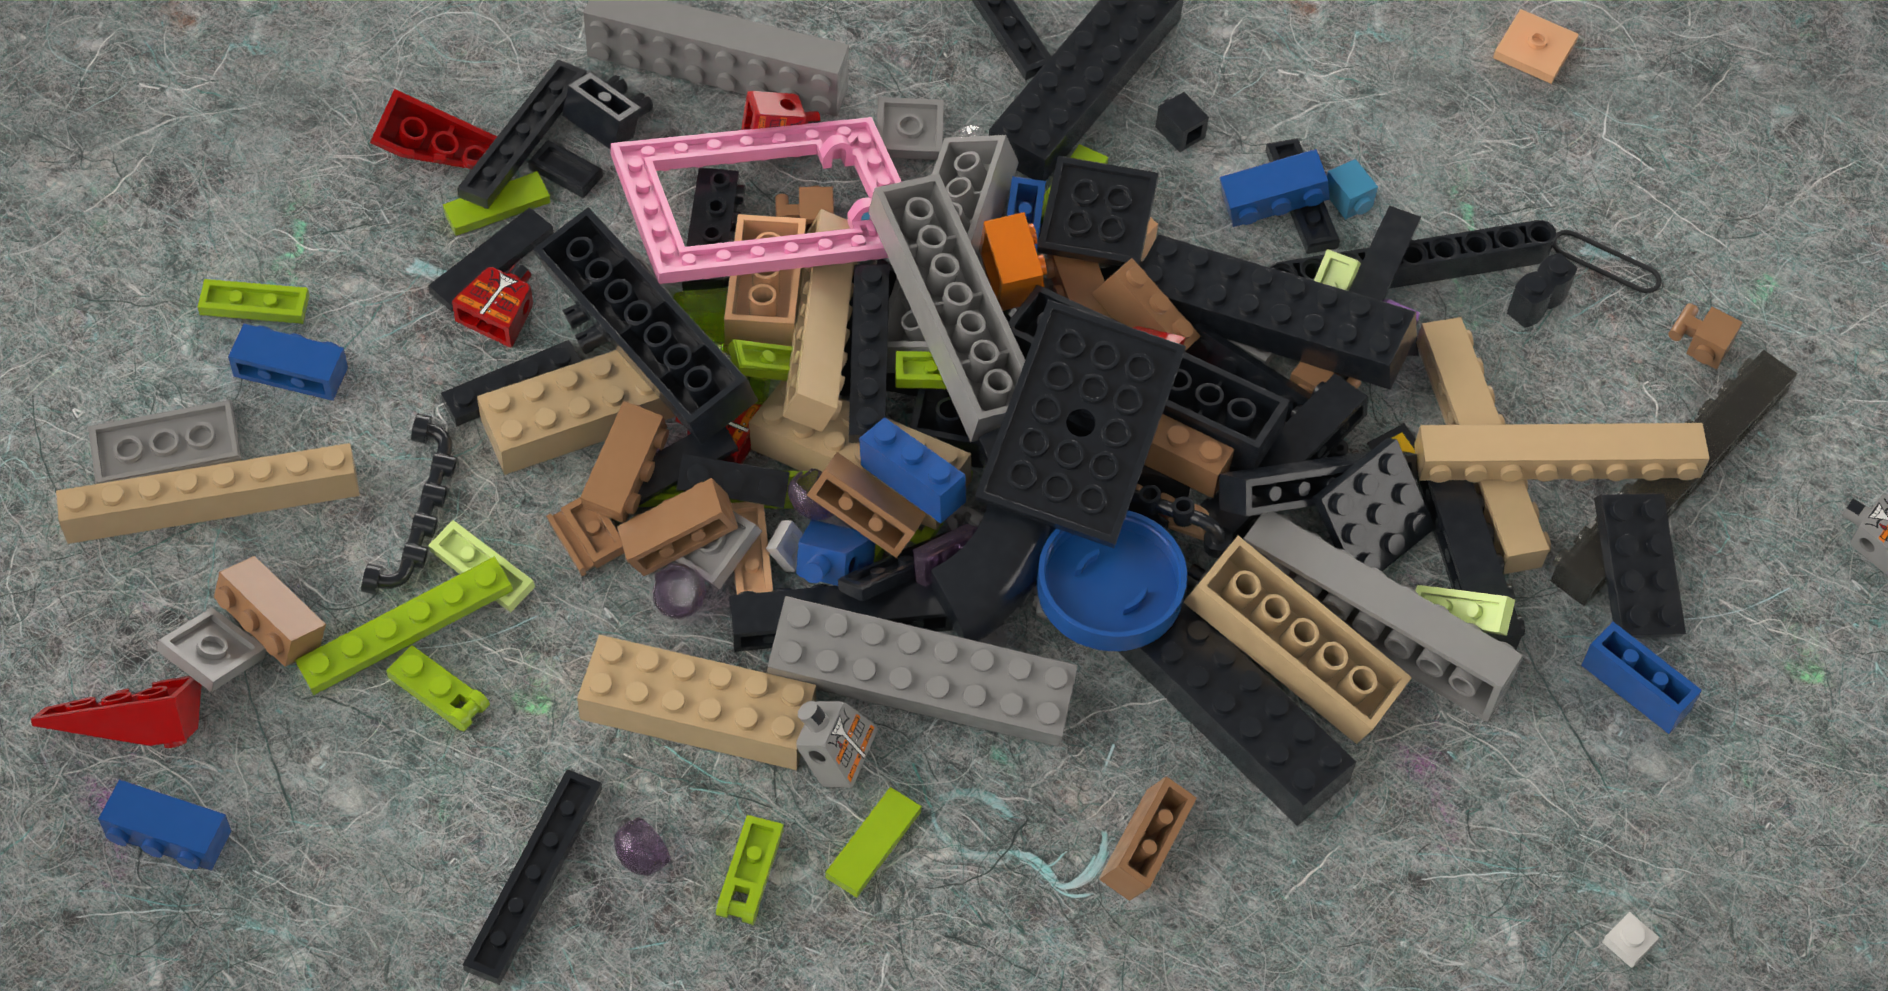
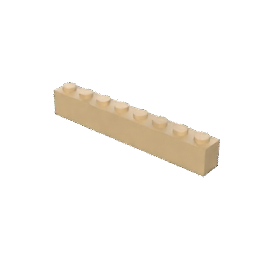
(820, 337)
(1467, 400)
(1561, 451)
(207, 493)

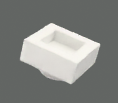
(784, 545)
(1630, 939)

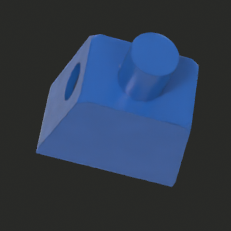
(832, 552)

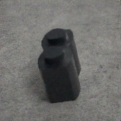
(1541, 290)

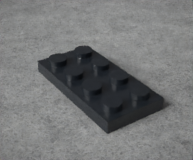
(1640, 564)

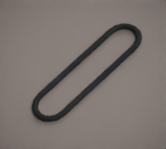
(1613, 252)

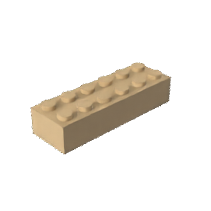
(562, 410)
(809, 448)
(1298, 640)
(694, 701)

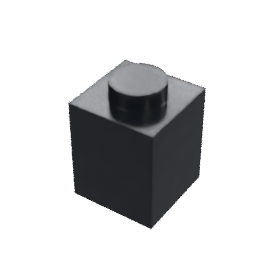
(1181, 121)

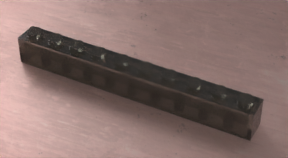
(1726, 424)

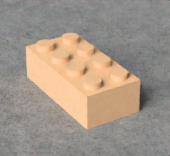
(764, 303)

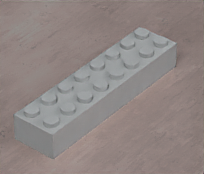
(718, 50)
(978, 182)
(949, 299)
(1408, 629)
(923, 671)

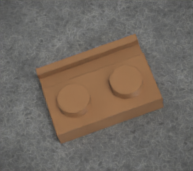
(586, 536)

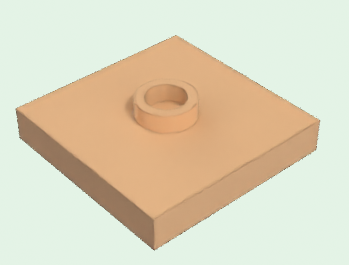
(1535, 46)

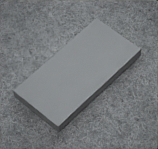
(165, 442)

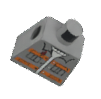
(1872, 534)
(834, 741)

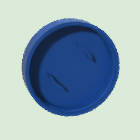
(1113, 594)

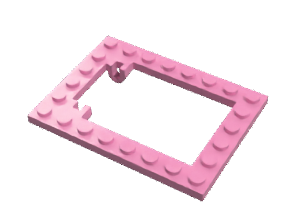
(851, 140)

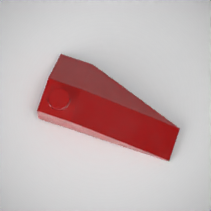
(429, 134)
(152, 717)

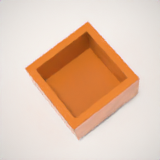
(1011, 259)

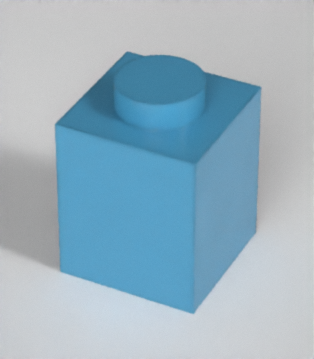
(1351, 189)

